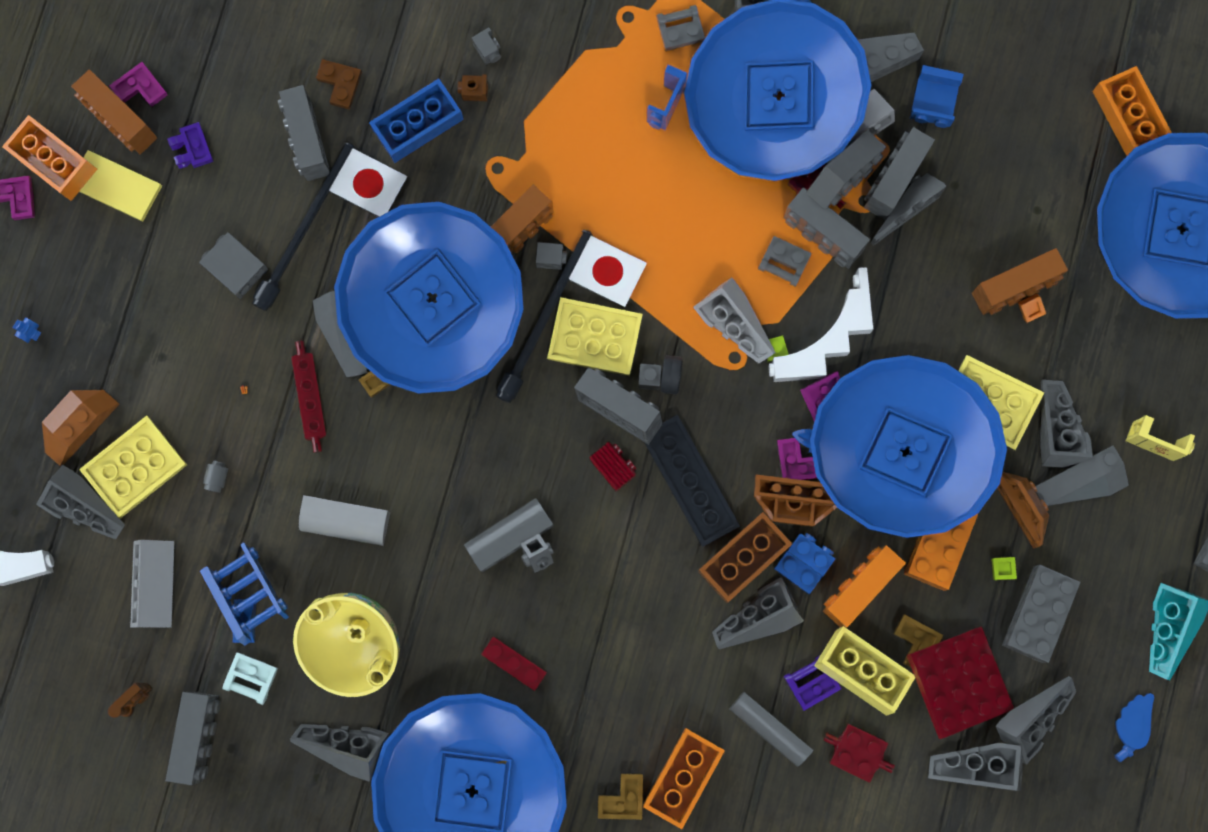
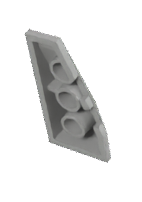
(733, 316)

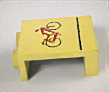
(1139, 436)

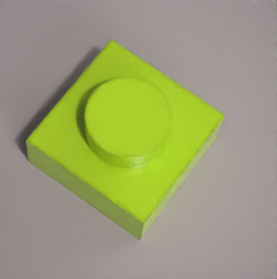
(779, 347)
(1004, 568)

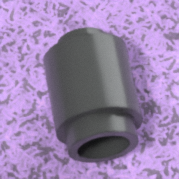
(215, 476)

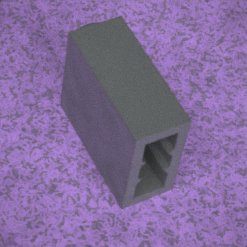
(233, 265)

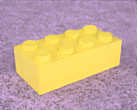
(865, 671)

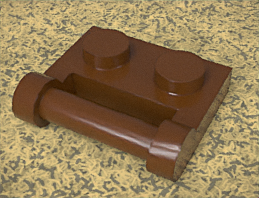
(124, 704)

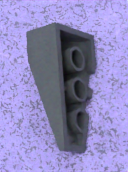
(327, 320)

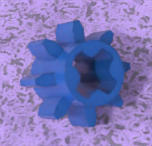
(26, 330)

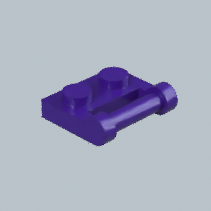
(814, 690)

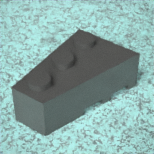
(890, 53)

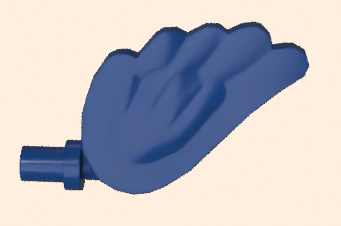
(1134, 725)

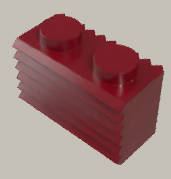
(613, 466)

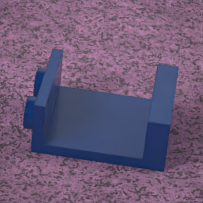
(675, 80)
(936, 96)

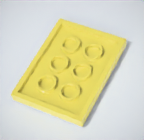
(595, 336)
(1009, 396)
(133, 467)

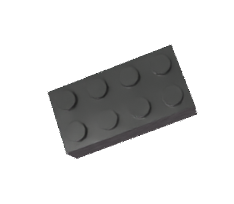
(303, 133)
(846, 170)
(897, 172)
(825, 229)
(619, 405)
(1041, 613)
(193, 738)

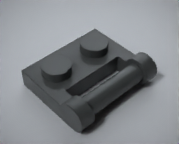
(682, 34)
(787, 255)

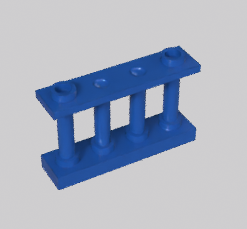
(223, 595)

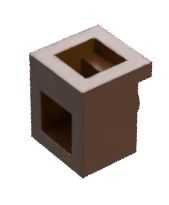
(478, 93)

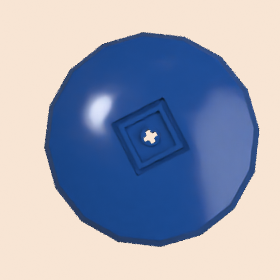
(768, 51)
(1139, 219)
(386, 297)
(915, 406)
(455, 745)

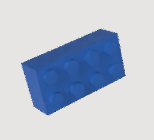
(416, 120)

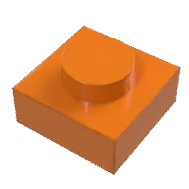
(1032, 308)

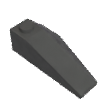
(918, 196)
(1061, 434)
(1086, 480)
(73, 498)
(764, 616)
(1031, 720)
(346, 749)
(988, 766)

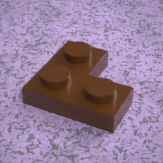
(345, 81)

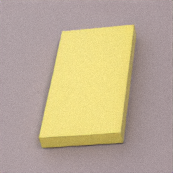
(120, 187)

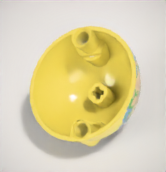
(347, 644)

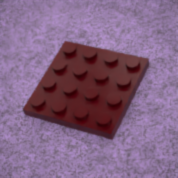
(960, 682)

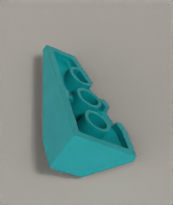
(1174, 627)

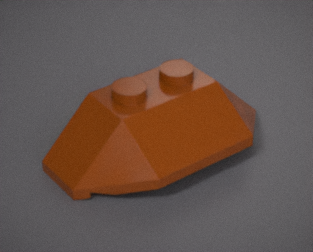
(75, 422)
(792, 500)
(1025, 506)

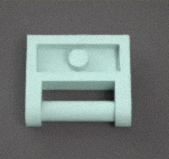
(253, 671)

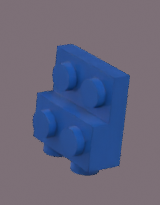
(805, 562)

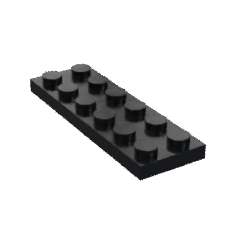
(691, 482)

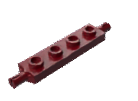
(308, 396)

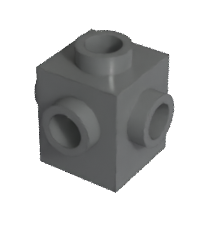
(536, 553)

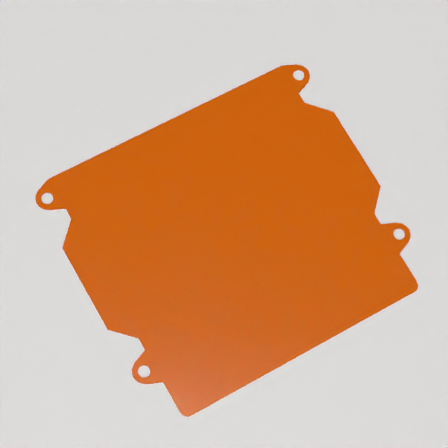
(658, 188)

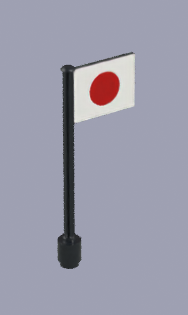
(354, 179)
(593, 267)

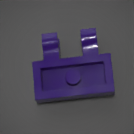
(196, 145)

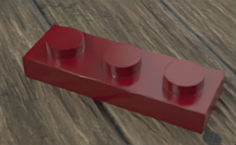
(514, 663)

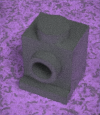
(487, 46)

